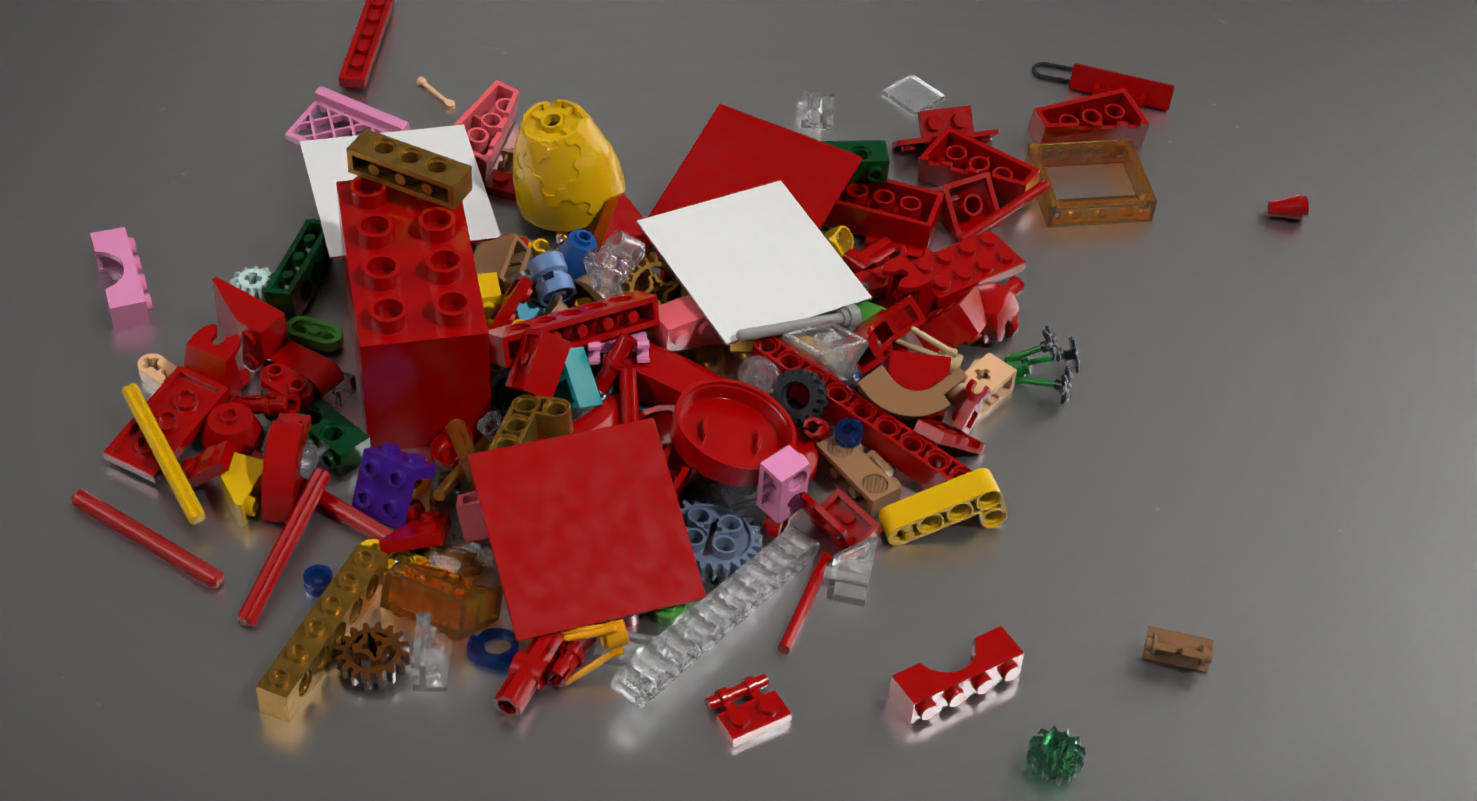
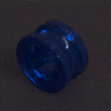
(848, 440)
(317, 572)

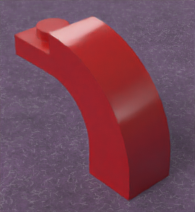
(886, 328)
(282, 465)

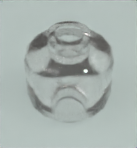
(759, 373)

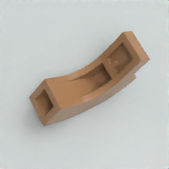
(910, 404)

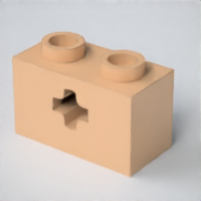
(992, 373)

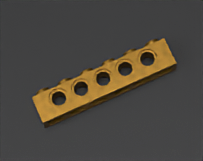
(315, 641)

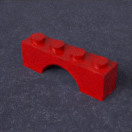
(924, 692)

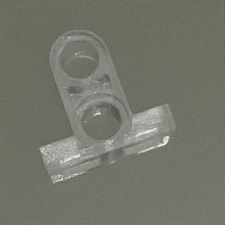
(613, 263)

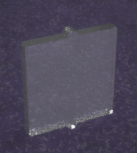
(913, 94)

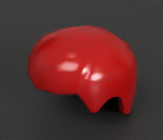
(443, 452)

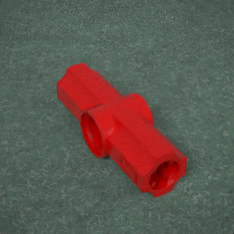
(528, 673)

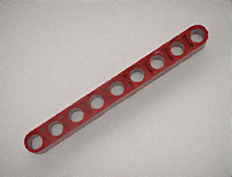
(881, 432)

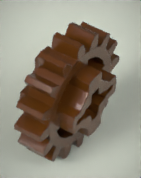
(372, 655)

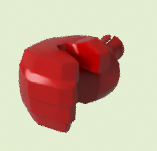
(1000, 309)

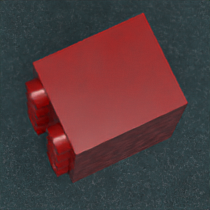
(413, 314)

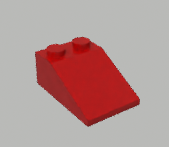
(257, 323)

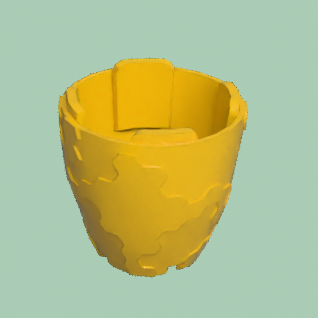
(563, 167)

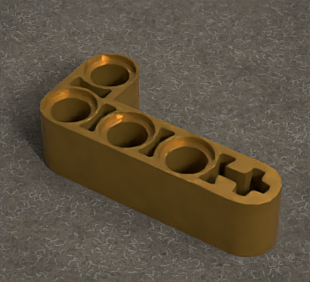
(533, 418)

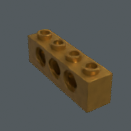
(409, 169)

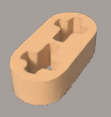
(147, 369)

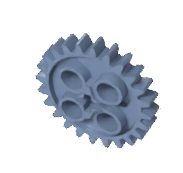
(732, 543)

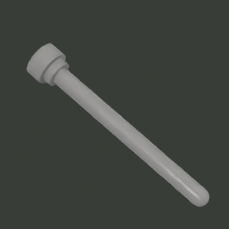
(847, 317)

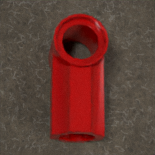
(871, 256)

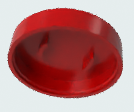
(729, 430)

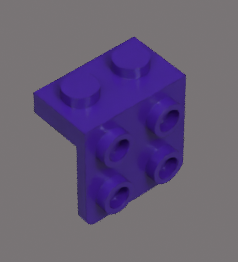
(388, 481)

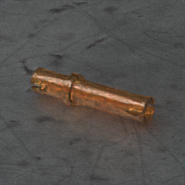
(463, 446)

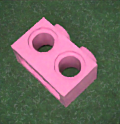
(782, 482)

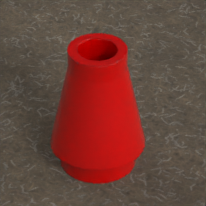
(1291, 207)

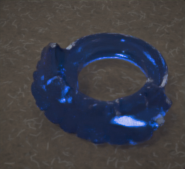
(478, 654)

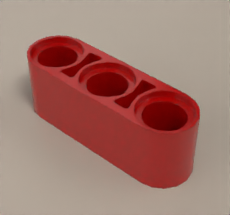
(319, 370)

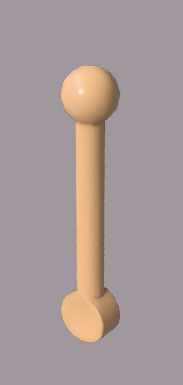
(449, 103)

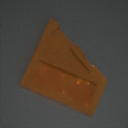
(455, 561)

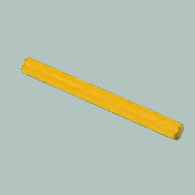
(163, 454)

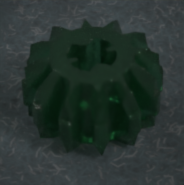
(1055, 755)

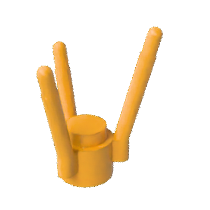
(611, 635)

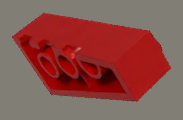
(1090, 118)

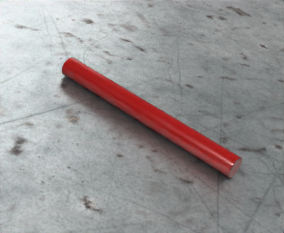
(1005, 211)
(804, 604)

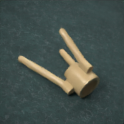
(956, 359)

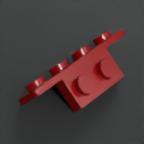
(1141, 90)
(935, 121)

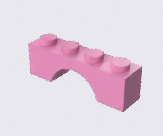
(126, 298)

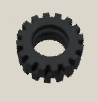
(816, 391)

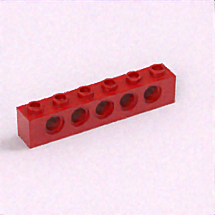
(580, 324)

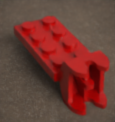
(950, 271)
(183, 402)

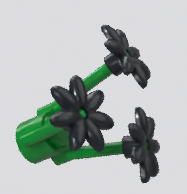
(1023, 363)

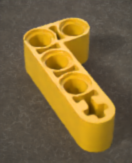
(943, 506)

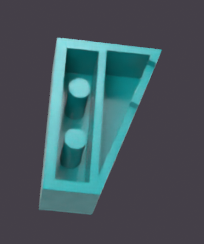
(575, 382)

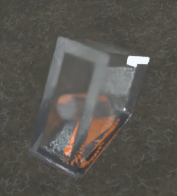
(851, 573)

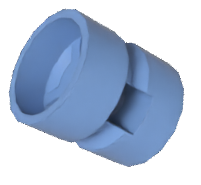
(551, 277)

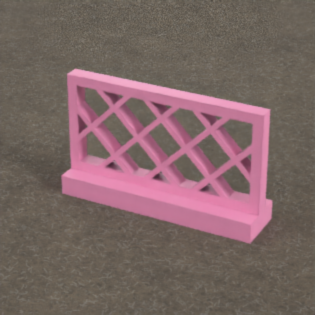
(342, 109)

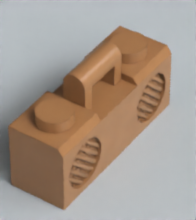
(859, 475)

